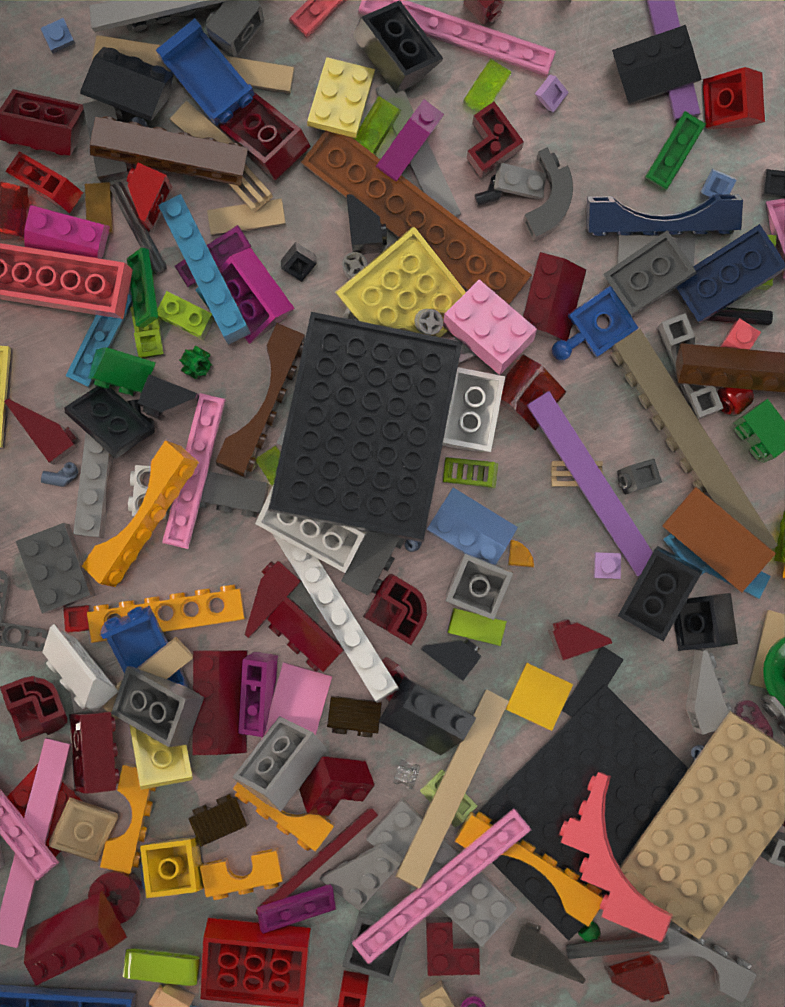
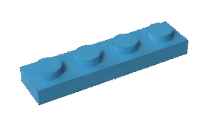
(100, 335)

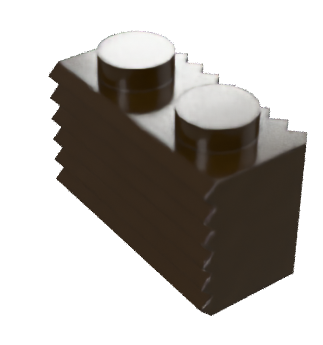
(354, 715)
(218, 820)

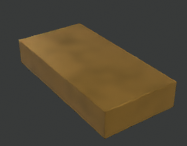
(99, 204)

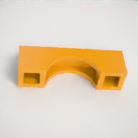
(308, 828)
(122, 851)

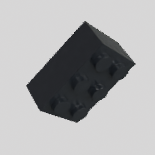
(660, 593)

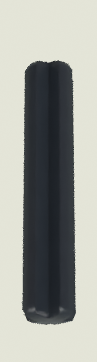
(750, 316)

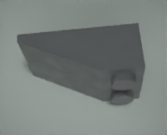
(157, 707)

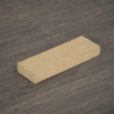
(191, 121)
(226, 218)
(772, 631)

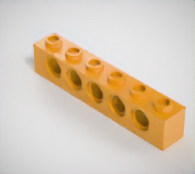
(232, 611)

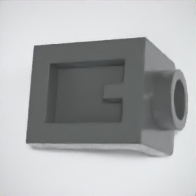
(639, 476)

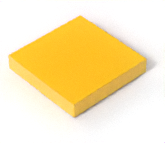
(539, 696)

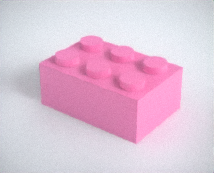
(489, 327)

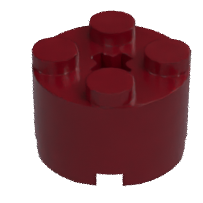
(122, 883)

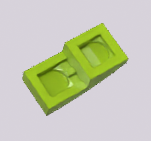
(148, 339)
(476, 627)

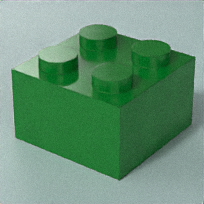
(763, 431)

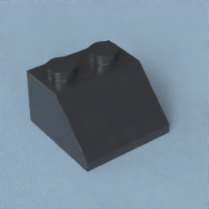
(365, 228)
(165, 398)
(706, 623)
(454, 655)

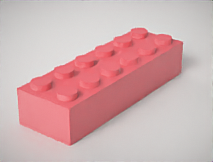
(64, 281)

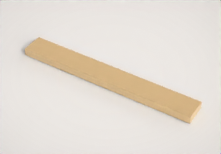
(256, 73)
(451, 790)

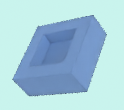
(57, 35)
(718, 183)

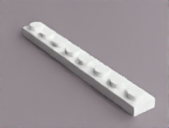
(340, 620)

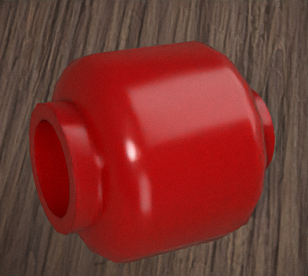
(735, 399)

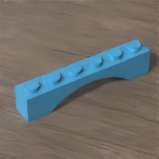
(204, 269)

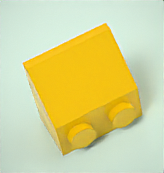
(172, 867)

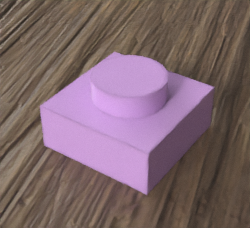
(551, 93)
(607, 565)

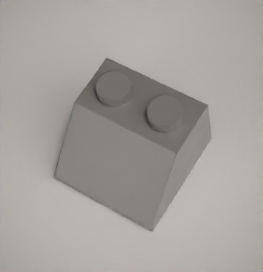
(478, 586)

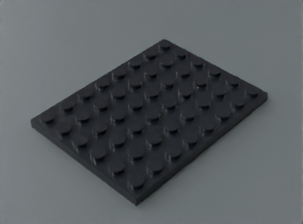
(366, 427)
(555, 782)

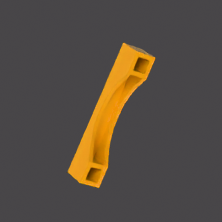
(168, 475)
(577, 898)

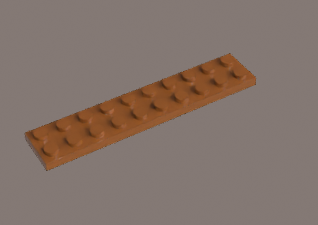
(402, 205)

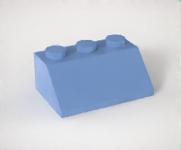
(471, 527)

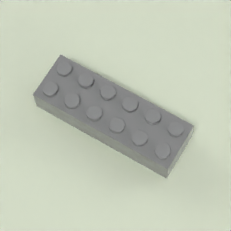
(476, 906)

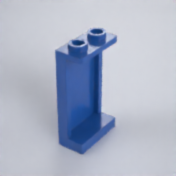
(205, 73)
(137, 639)

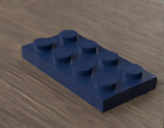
(731, 273)

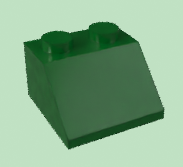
(120, 370)

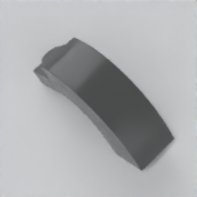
(548, 217)

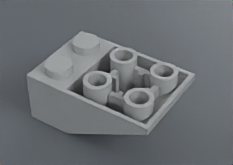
(705, 697)

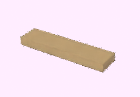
(162, 664)

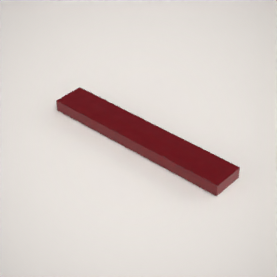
(322, 856)

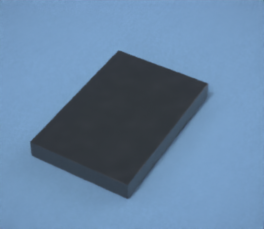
(109, 420)

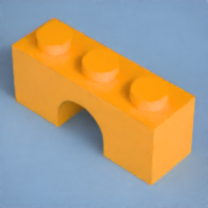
(220, 879)

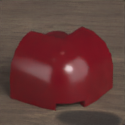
(398, 609)
(34, 707)

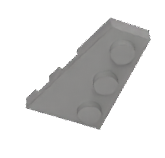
(364, 875)

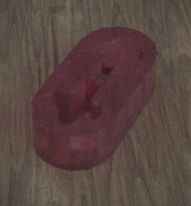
(757, 715)

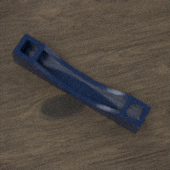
(718, 212)

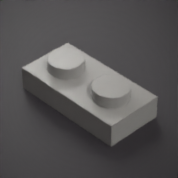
(520, 181)

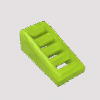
(492, 472)

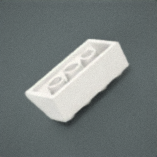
(325, 541)

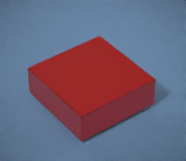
(76, 618)

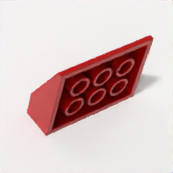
(252, 965)

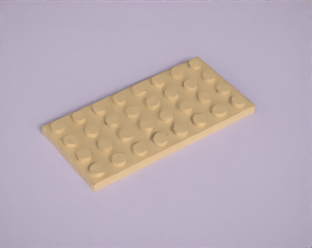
(712, 826)

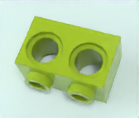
(185, 315)

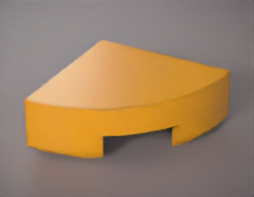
(519, 555)

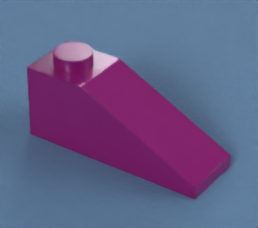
(410, 140)
(257, 691)

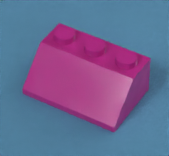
(64, 233)
(255, 293)

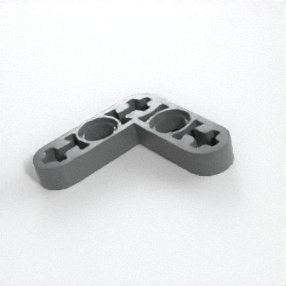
(34, 631)

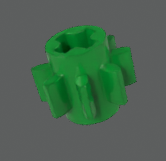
(195, 362)

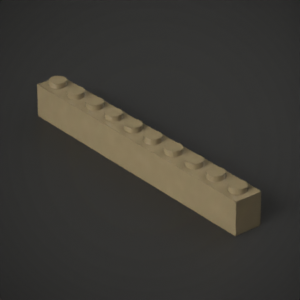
(685, 432)

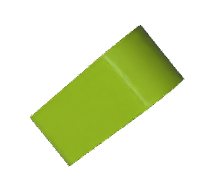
(161, 967)

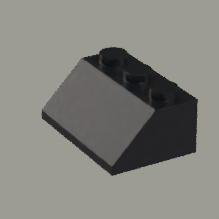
(396, 46)
(657, 64)
(127, 83)
(426, 717)

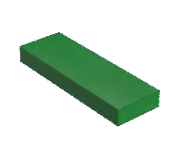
(675, 150)
(142, 288)

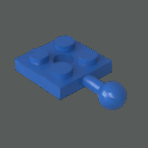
(585, 321)

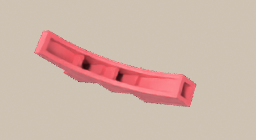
(601, 869)

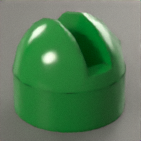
(590, 933)

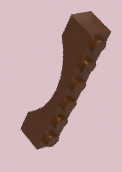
(240, 448)

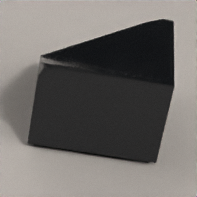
(298, 261)

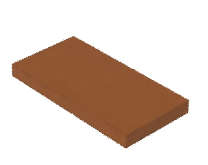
(719, 539)

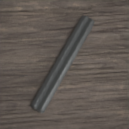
(137, 227)
(615, 947)

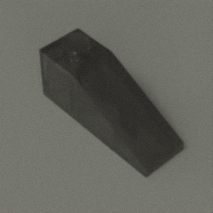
(537, 948)

